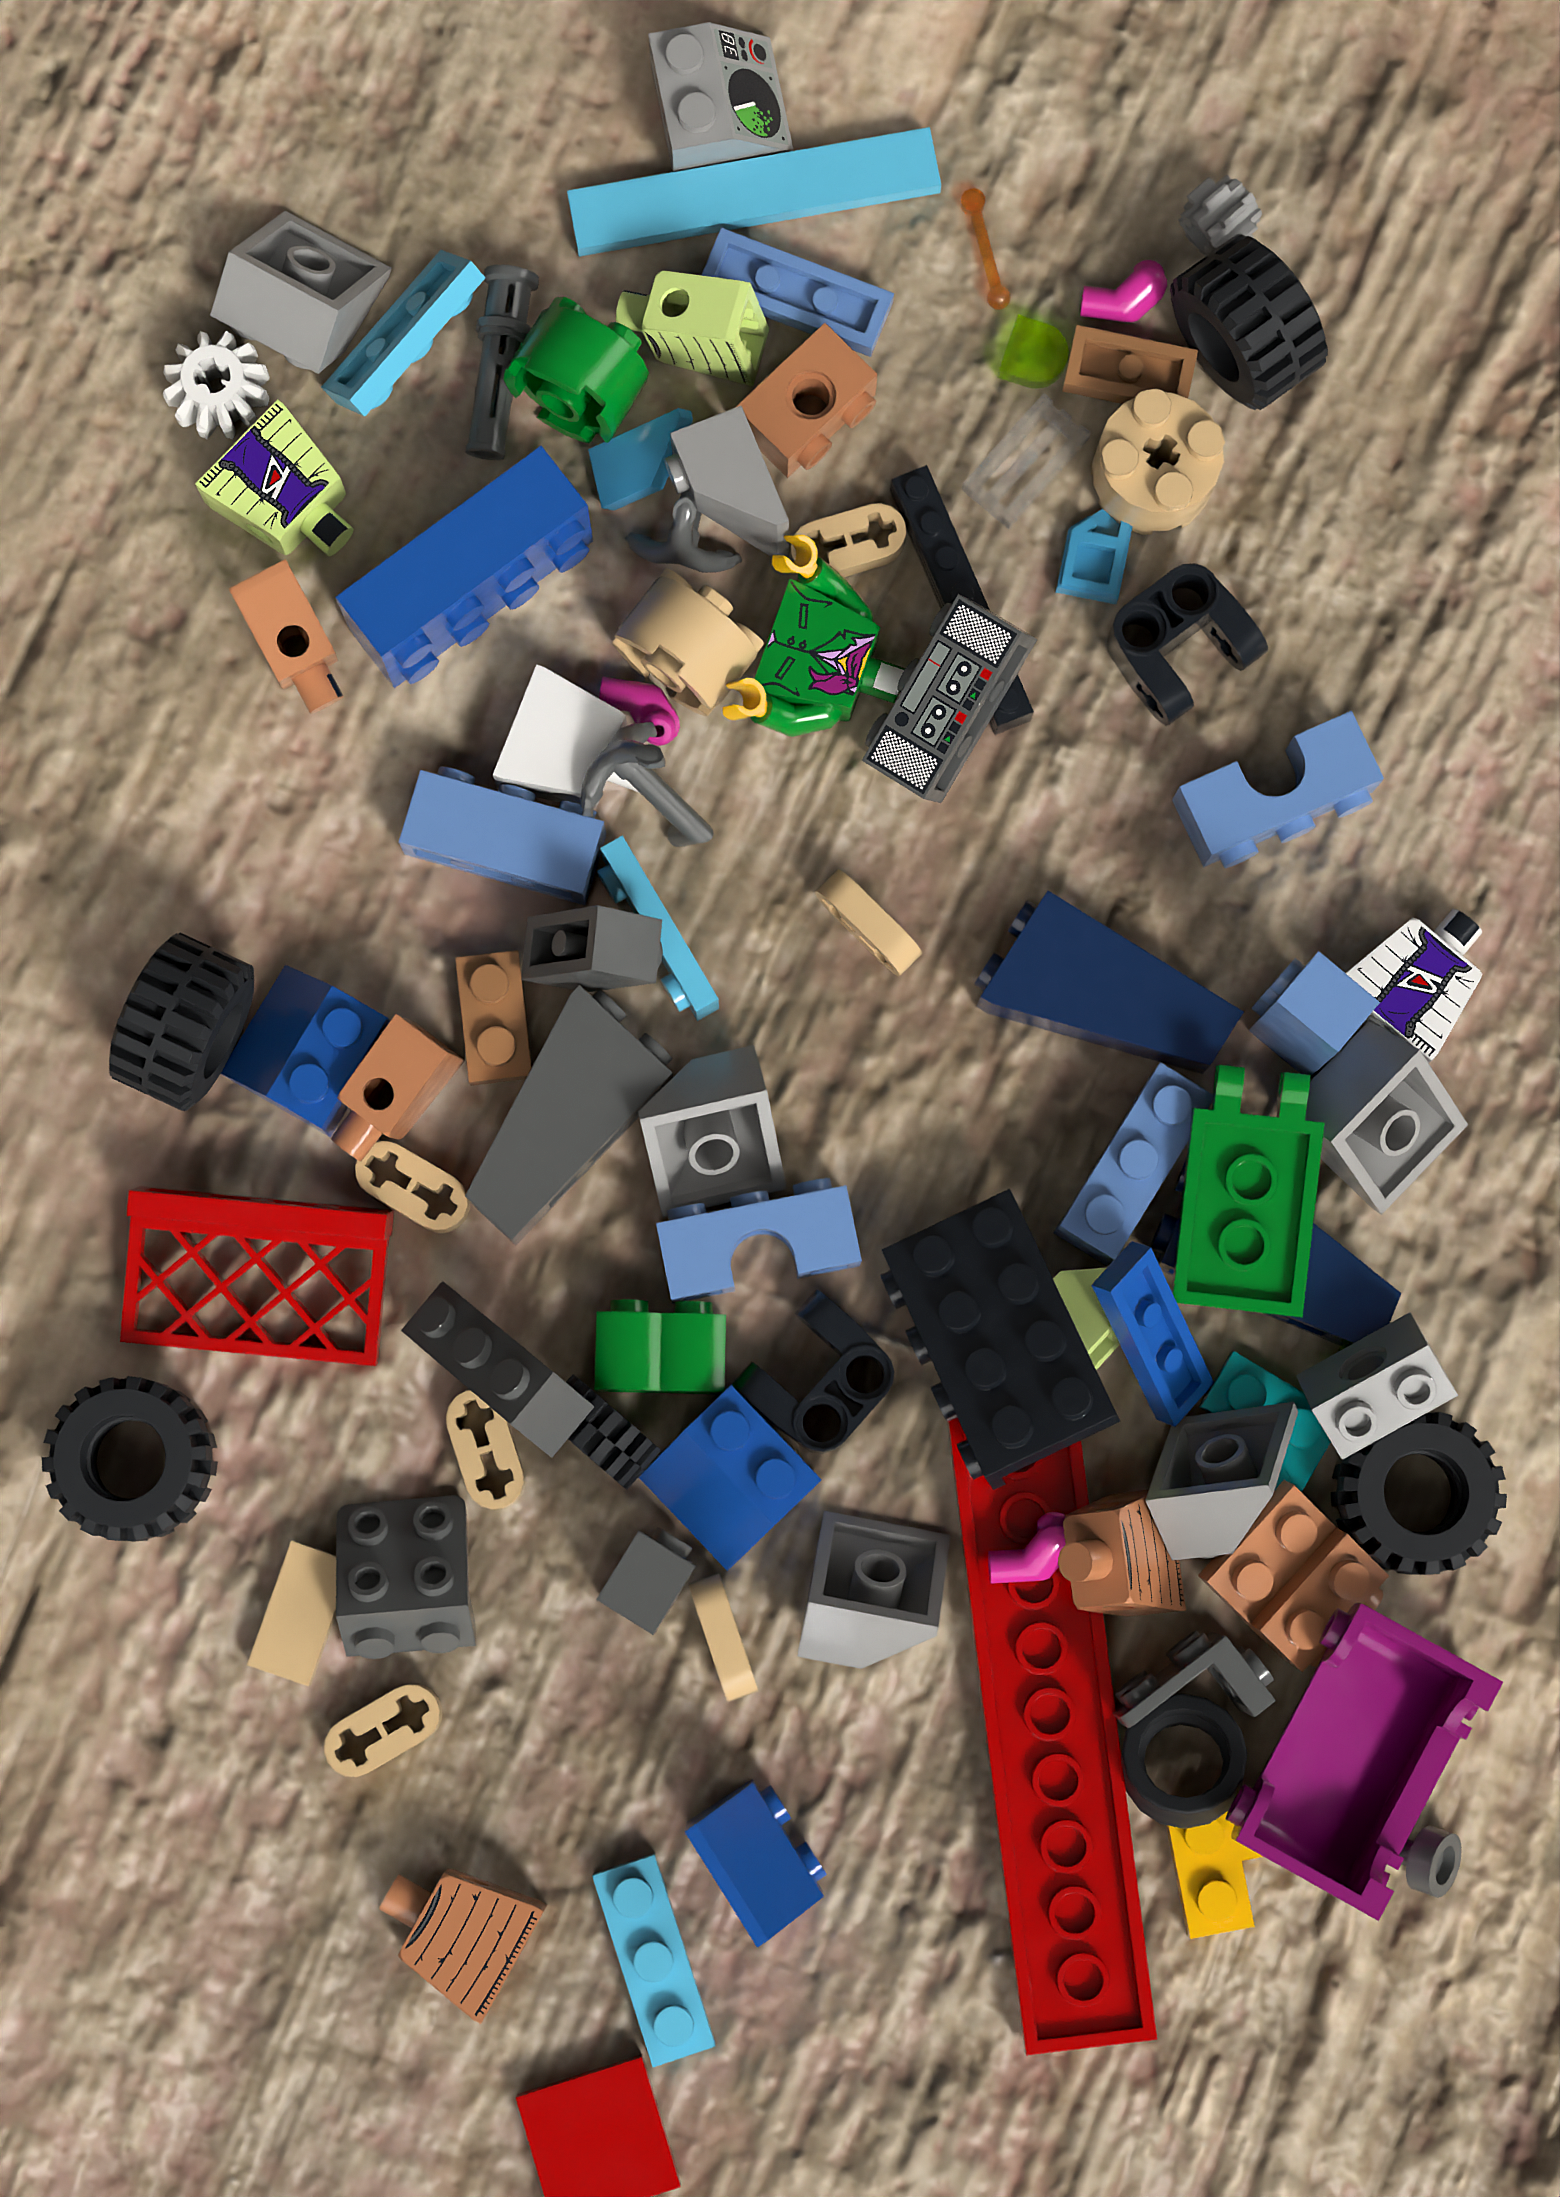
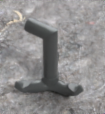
(683, 542)
(634, 761)

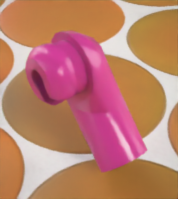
(1130, 299)
(645, 704)
(1038, 1558)

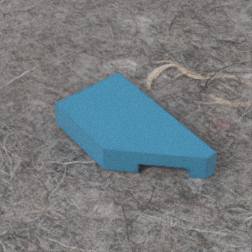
(634, 461)
(1094, 558)

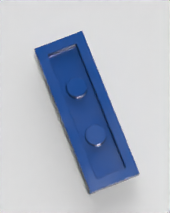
(1153, 1333)

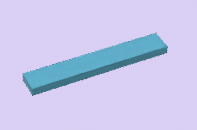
(754, 191)

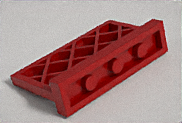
(263, 1220)

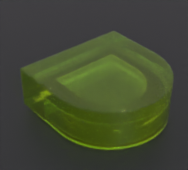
(1034, 354)

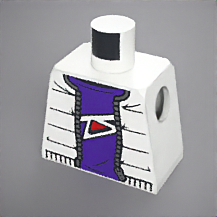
(1421, 980)

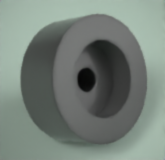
(1432, 1861)

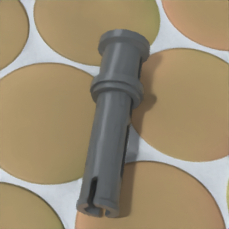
(498, 330)

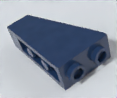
(1102, 989)
(1341, 1294)

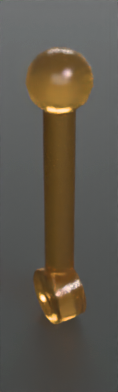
(973, 205)

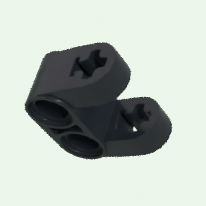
(1154, 608)
(850, 1343)

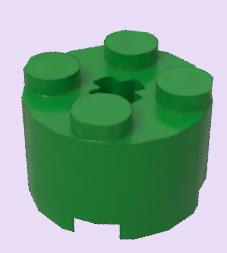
(578, 371)

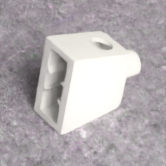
(557, 739)

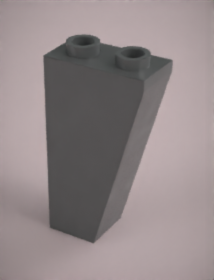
(567, 1112)

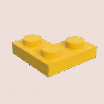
(1211, 1878)

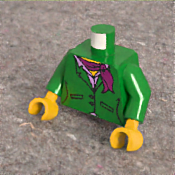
(815, 653)

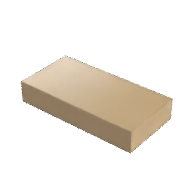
(298, 1615)

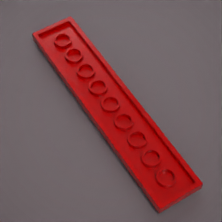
(1054, 1772)

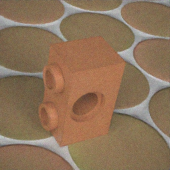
(819, 368)

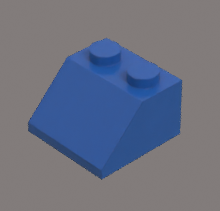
(304, 1048)
(729, 1478)
(756, 1860)

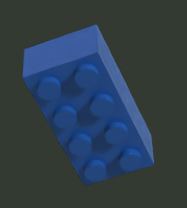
(468, 568)

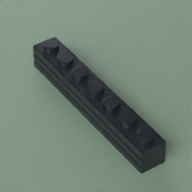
(949, 569)

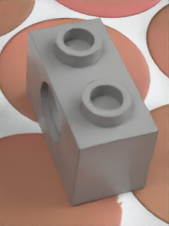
(1376, 1385)

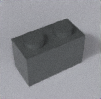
(592, 949)
(648, 1579)

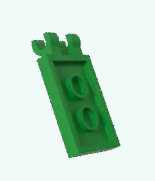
(1248, 1200)

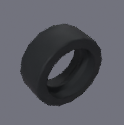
(1176, 1810)

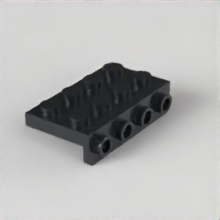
(996, 1338)

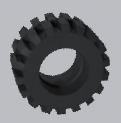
(1249, 321)
(181, 1021)
(76, 1446)
(1471, 1509)

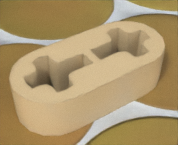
(854, 525)
(868, 922)
(404, 1200)
(470, 1455)
(723, 1637)
(376, 1715)

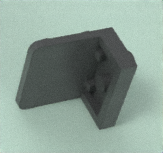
(403, 1577)
(1235, 1670)

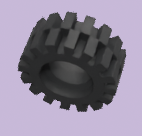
(611, 1439)

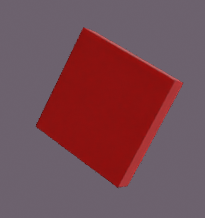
(599, 2134)

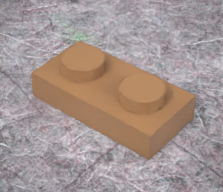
(1122, 366)
(494, 1017)

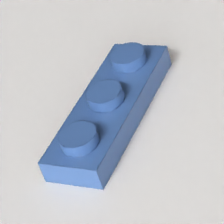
(803, 291)

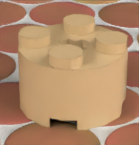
(1163, 429)
(687, 642)

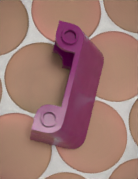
(1360, 1756)

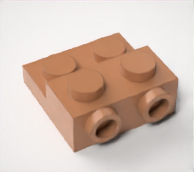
(1294, 1576)

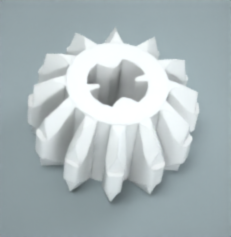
(192, 389)

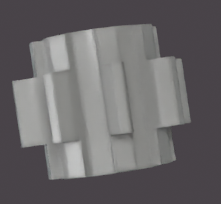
(1219, 213)

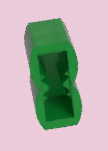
(660, 1350)

